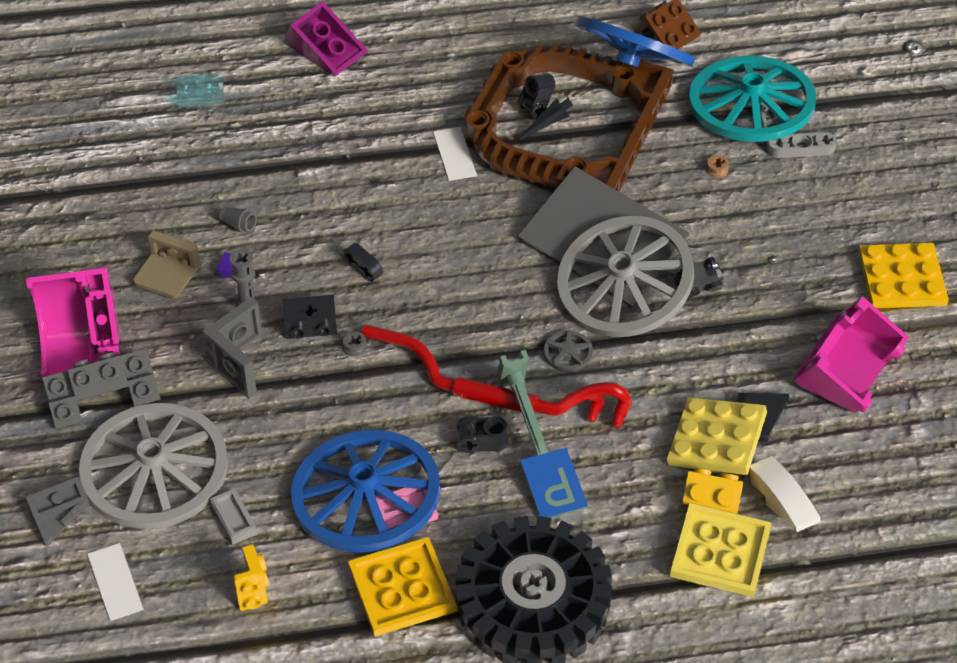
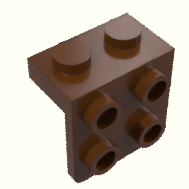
(669, 24)

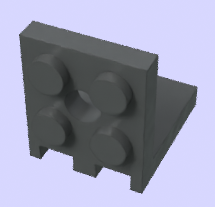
(228, 339)

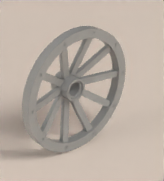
(627, 276)
(153, 458)

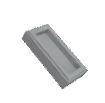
(233, 516)

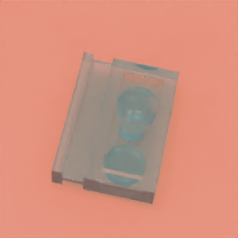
(200, 90)

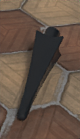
(552, 114)

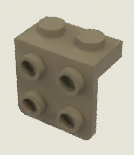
(169, 265)

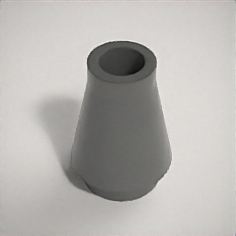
(240, 219)

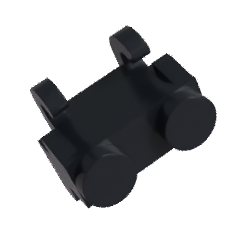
(706, 275)

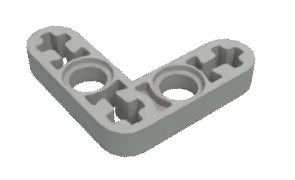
(784, 149)

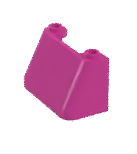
(851, 356)

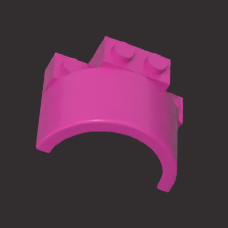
(75, 318)

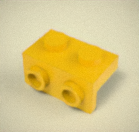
(713, 491)
(252, 583)

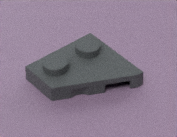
(57, 507)

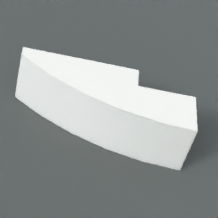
(783, 494)

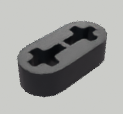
(363, 262)

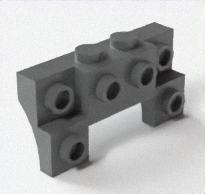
(99, 378)

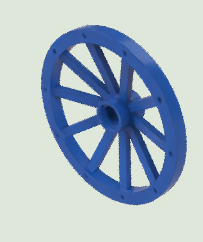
(633, 46)
(364, 483)

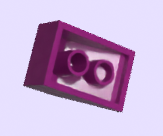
(325, 40)

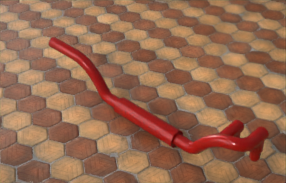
(503, 396)

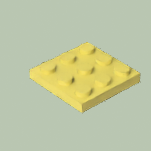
(717, 435)
(721, 550)

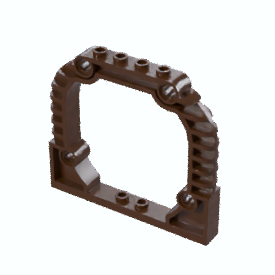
(643, 84)

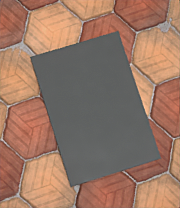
(581, 204)

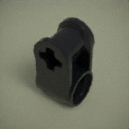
(536, 93)
(484, 434)

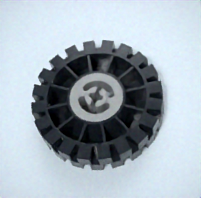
(537, 621)

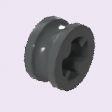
(354, 349)

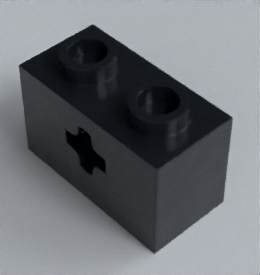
(309, 316)

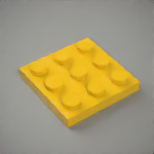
(903, 275)
(402, 586)

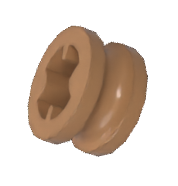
(718, 171)

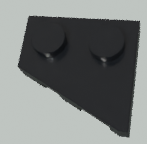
(774, 404)

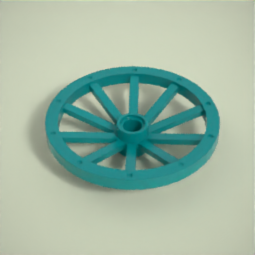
(752, 90)

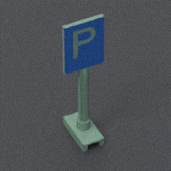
(548, 474)

